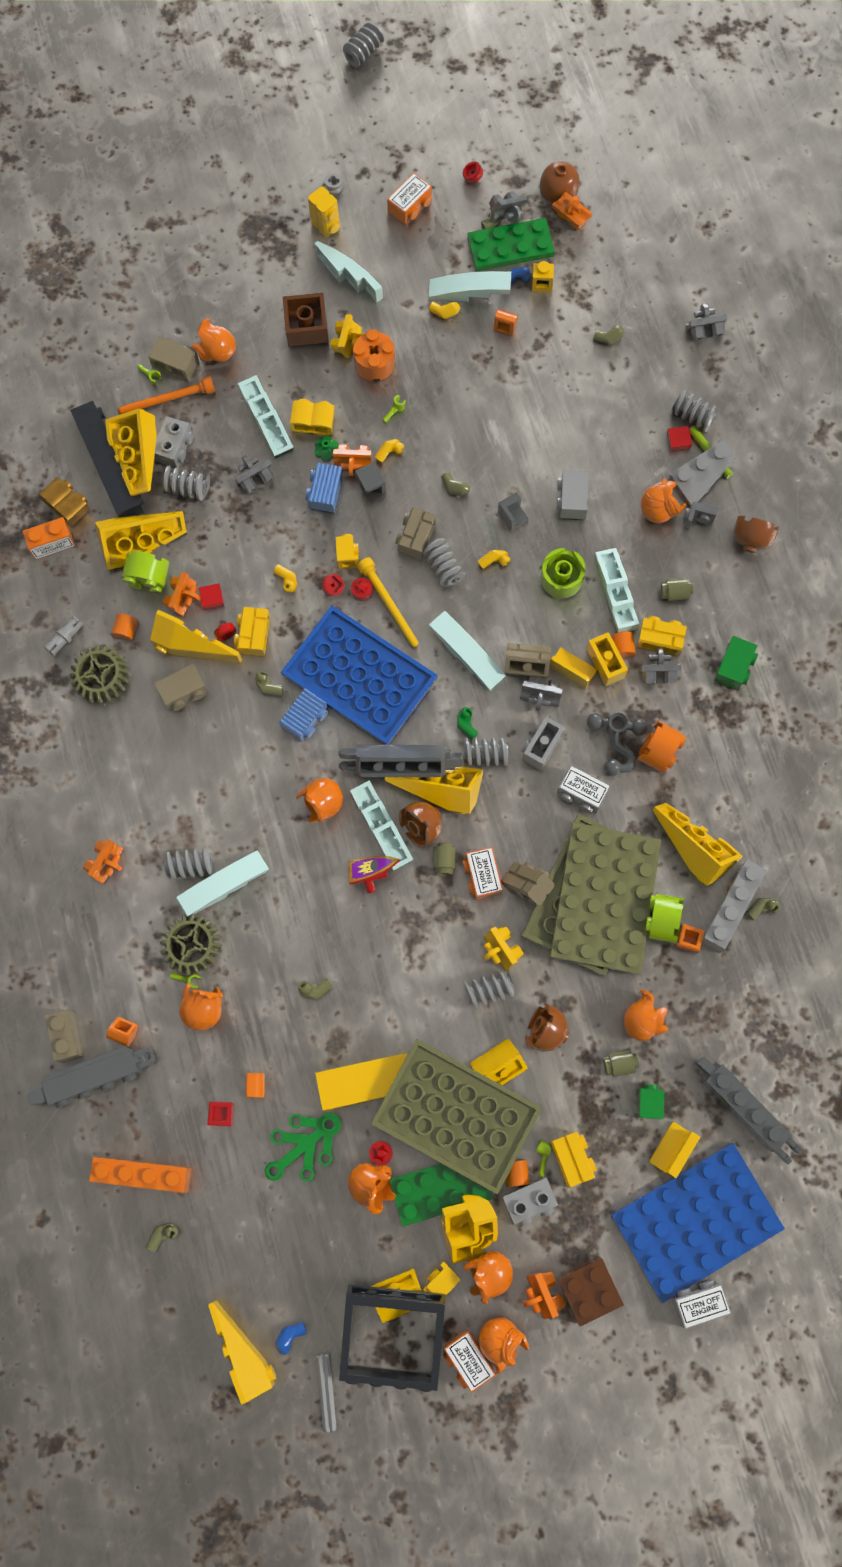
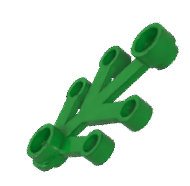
(306, 1144)

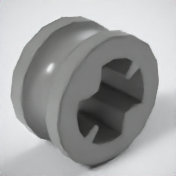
(333, 189)

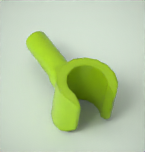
(154, 373)
(397, 407)
(186, 979)
(543, 1149)

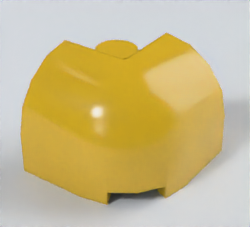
(469, 1228)

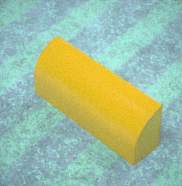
(358, 1082)

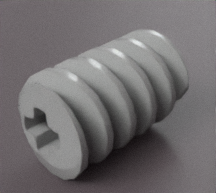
(363, 44)
(695, 411)
(186, 484)
(441, 563)
(486, 751)
(188, 863)
(490, 989)

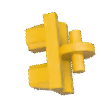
(349, 333)
(498, 948)

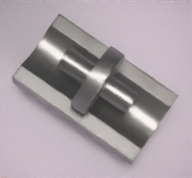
(508, 207)
(715, 323)
(262, 469)
(649, 670)
(541, 694)

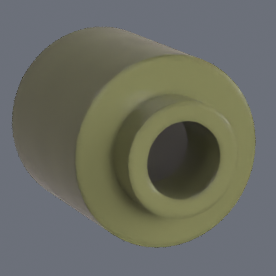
(676, 589)
(444, 859)
(620, 1063)

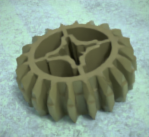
(82, 678)
(195, 936)

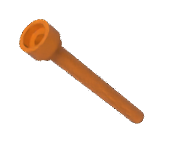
(204, 386)

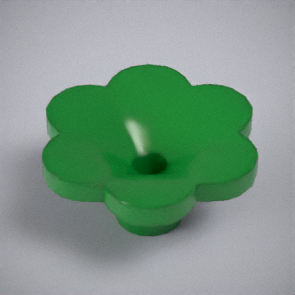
(325, 448)

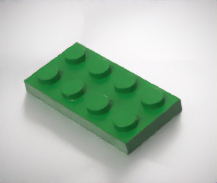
(510, 244)
(428, 1190)

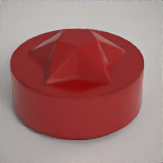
(472, 172)
(332, 585)
(361, 589)
(225, 631)
(380, 1153)

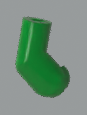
(464, 723)

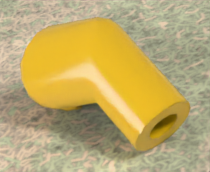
(445, 311)
(388, 447)
(494, 556)
(288, 576)

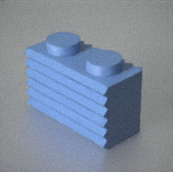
(325, 487)
(303, 715)

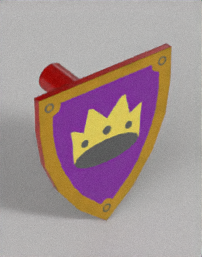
(370, 869)

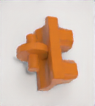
(572, 210)
(351, 459)
(183, 594)
(105, 862)
(540, 1297)

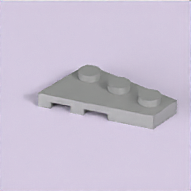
(701, 472)

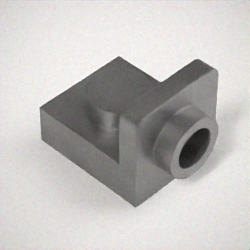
(701, 512)

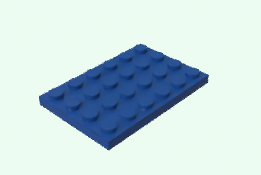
(359, 675)
(697, 1222)

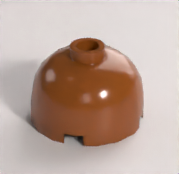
(558, 179)
(754, 534)
(422, 822)
(548, 1029)

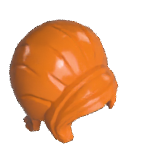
(216, 343)
(659, 504)
(322, 799)
(200, 1008)
(644, 1021)
(371, 1186)
(491, 1275)
(499, 1342)

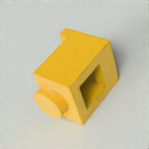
(545, 272)
(347, 552)
(443, 1280)

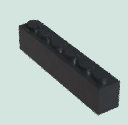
(93, 431)

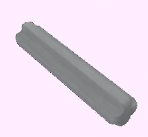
(326, 1393)

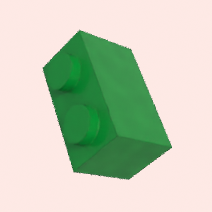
(736, 662)

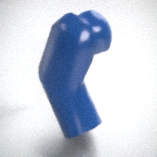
(523, 272)

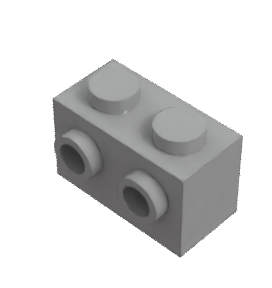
(172, 442)
(574, 494)
(543, 743)
(530, 1201)

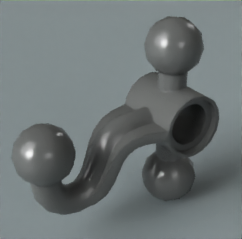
(638, 727)

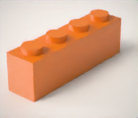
(140, 1174)

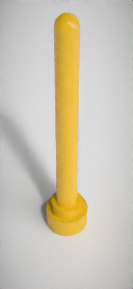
(367, 568)

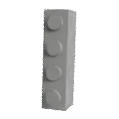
(733, 906)

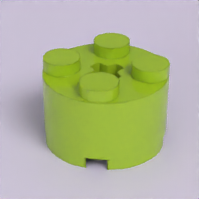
(144, 570)
(571, 577)
(665, 919)

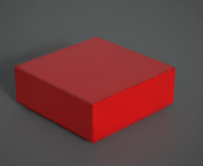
(679, 438)
(211, 596)
(220, 1114)

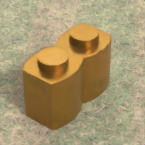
(64, 501)

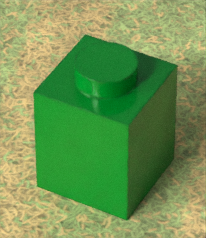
(650, 1102)

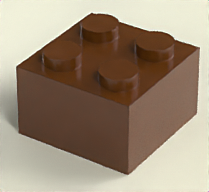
(305, 319)
(589, 1291)

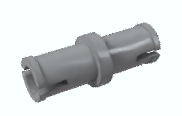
(63, 636)

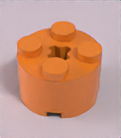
(374, 355)
(661, 746)

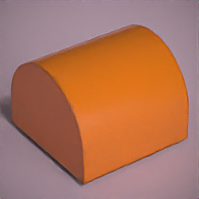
(505, 322)
(124, 627)
(625, 643)
(690, 938)
(122, 1031)
(255, 1085)
(518, 1174)

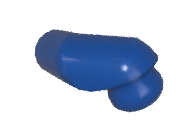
(286, 1336)

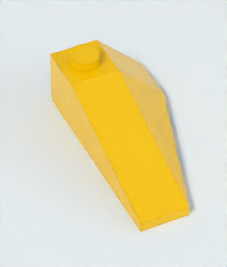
(134, 443)
(137, 533)
(174, 638)
(453, 791)
(703, 854)
(249, 1369)

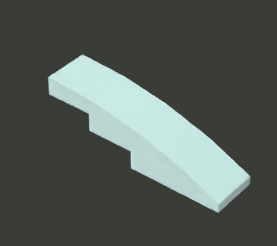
(346, 268)
(472, 284)
(265, 415)
(617, 590)
(467, 650)
(380, 823)
(222, 883)

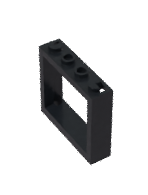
(399, 1300)

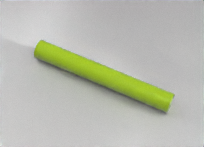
(705, 446)

